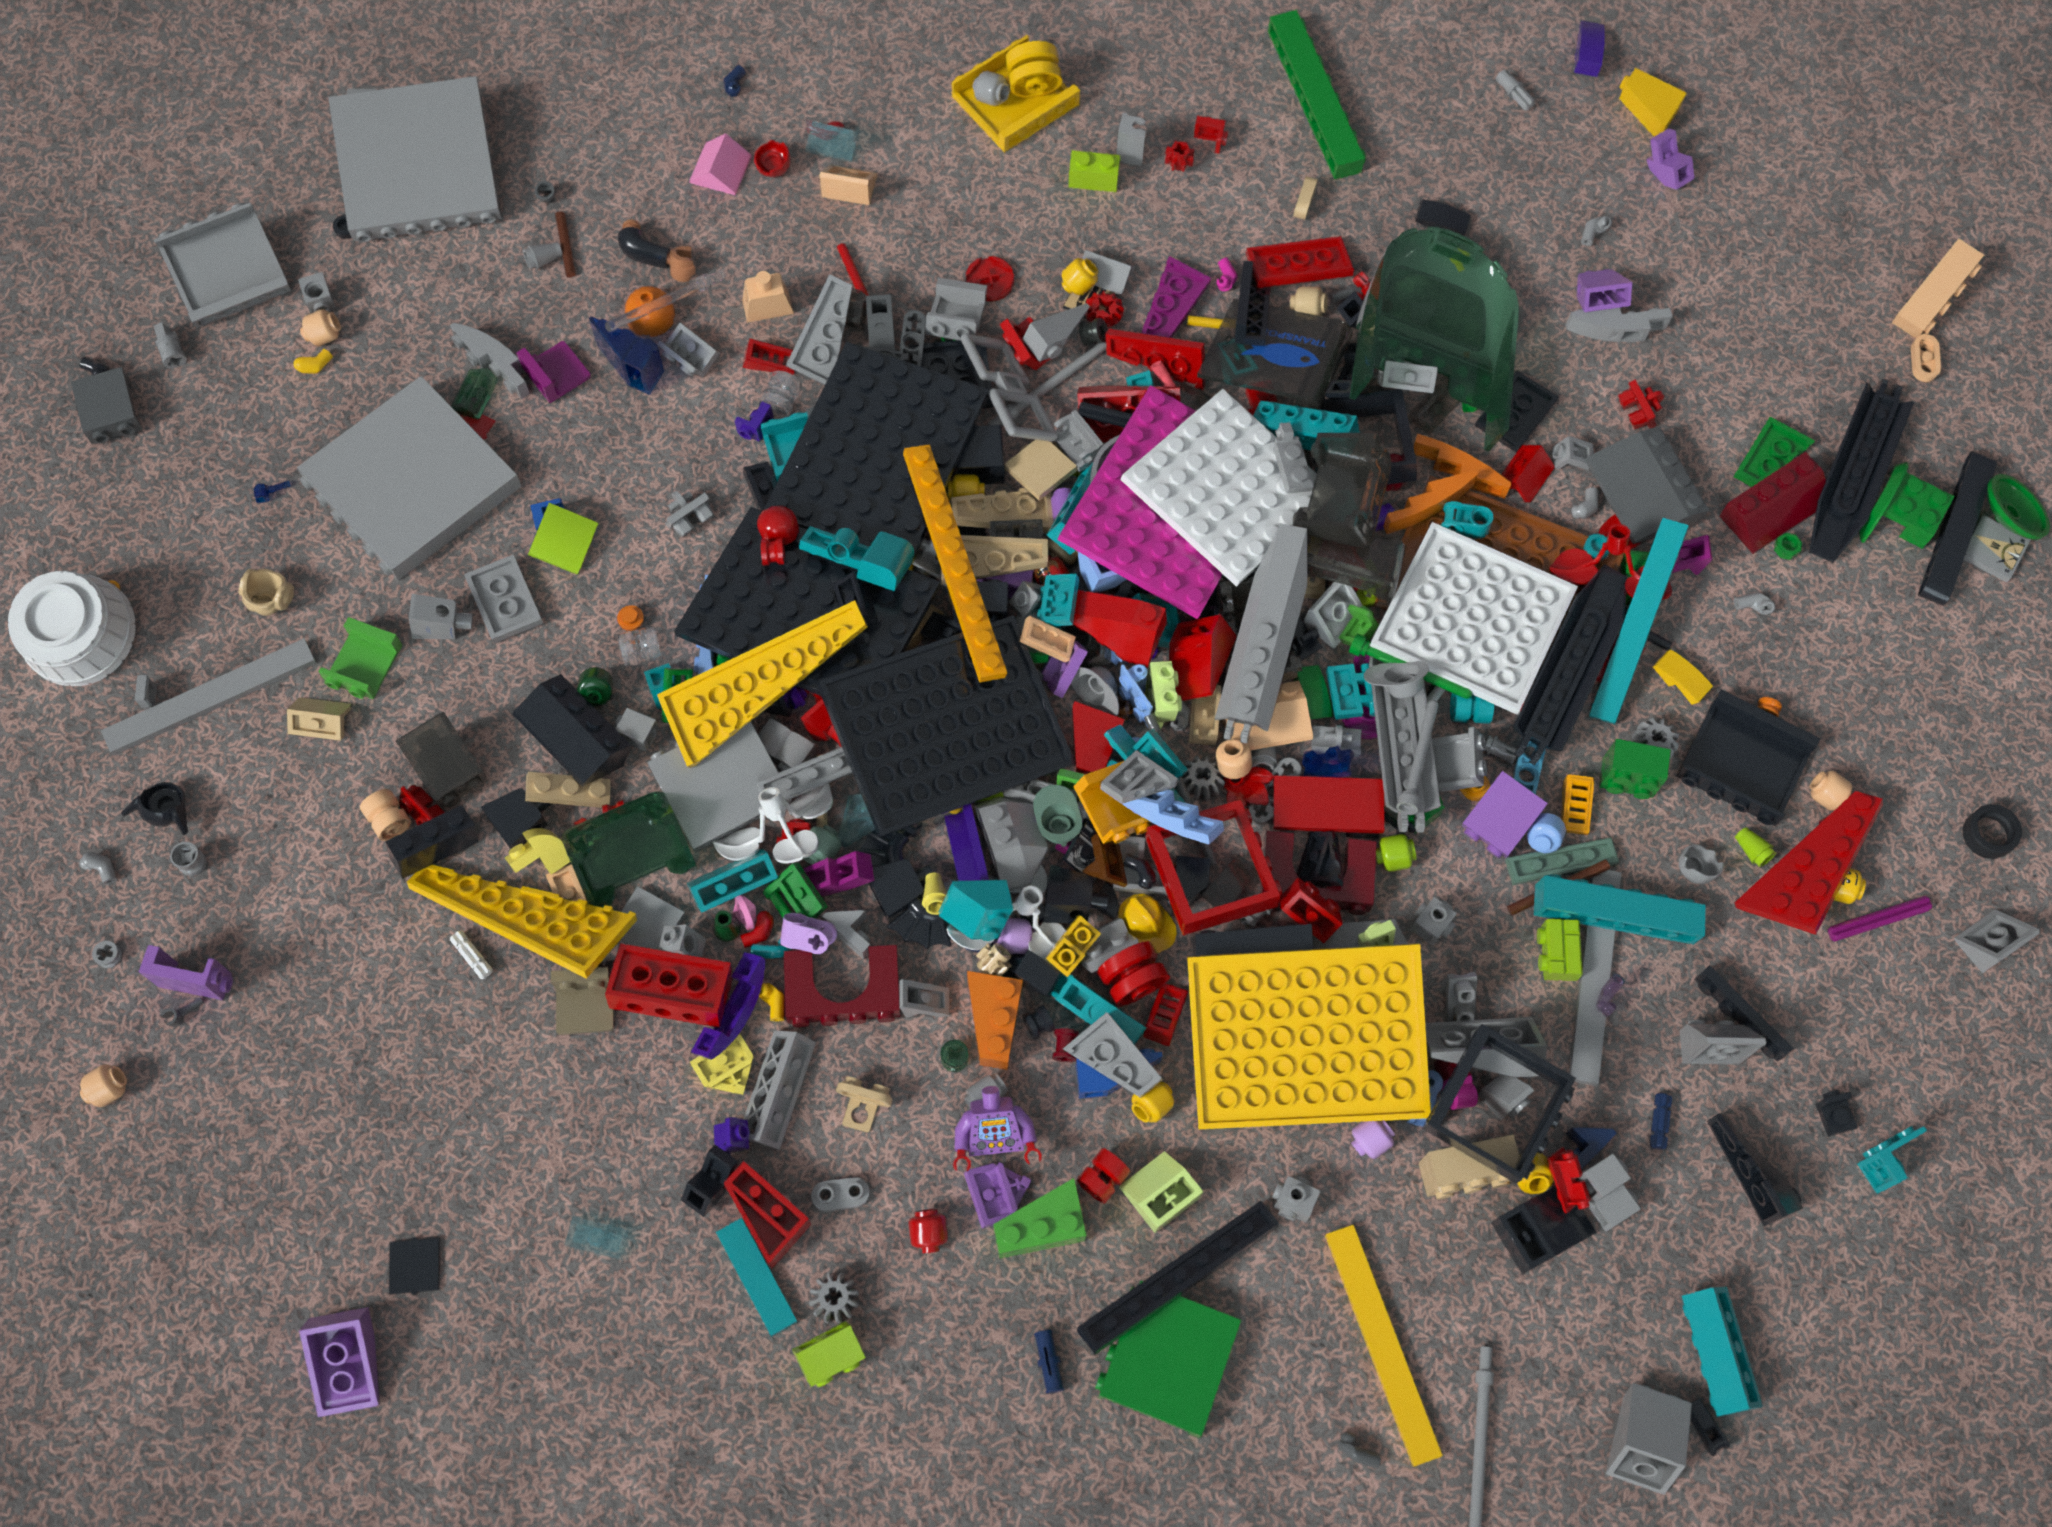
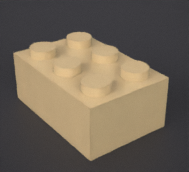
(1452, 1170)

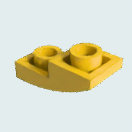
(1680, 672)
(1073, 945)

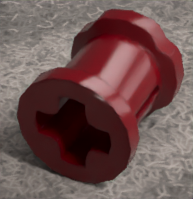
(1063, 1038)

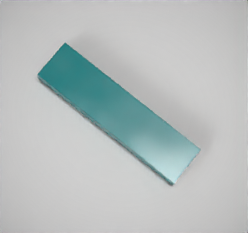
(756, 1277)

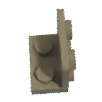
(582, 1002)

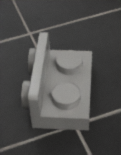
(1112, 940)

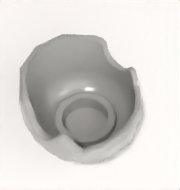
(1699, 864)

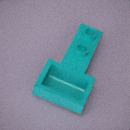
(879, 564)

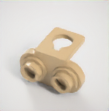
(873, 1098)

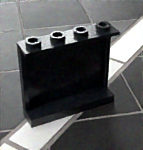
(1747, 758)

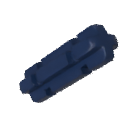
(1661, 1121)

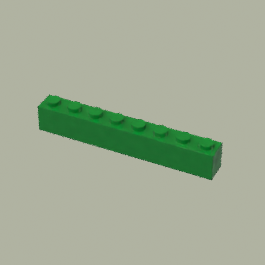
(1316, 94)

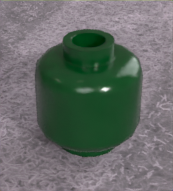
(595, 686)

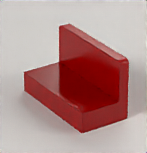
(1528, 470)

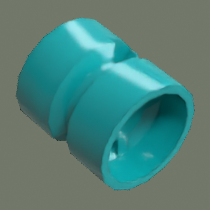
(1473, 708)

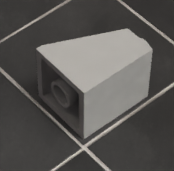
(1650, 1439)

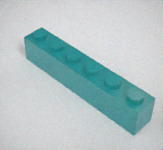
(1620, 909)

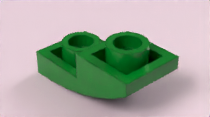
(1315, 692)

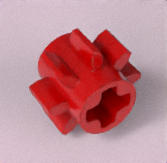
(1179, 156)

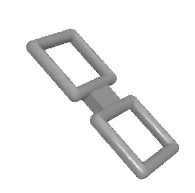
(1009, 388)

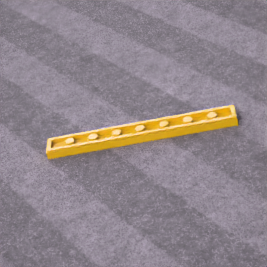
(1383, 1346)

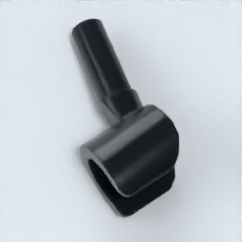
(1411, 828)

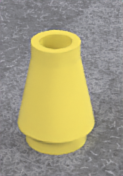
(933, 893)

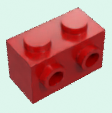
(1307, 906)

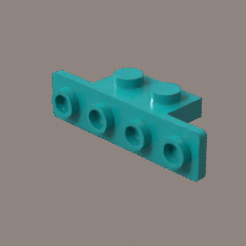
(1152, 747)

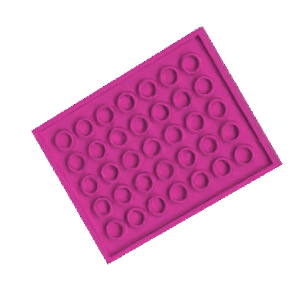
(1125, 532)

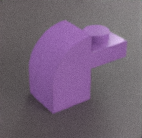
(1667, 163)

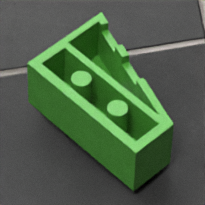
(1042, 1224)

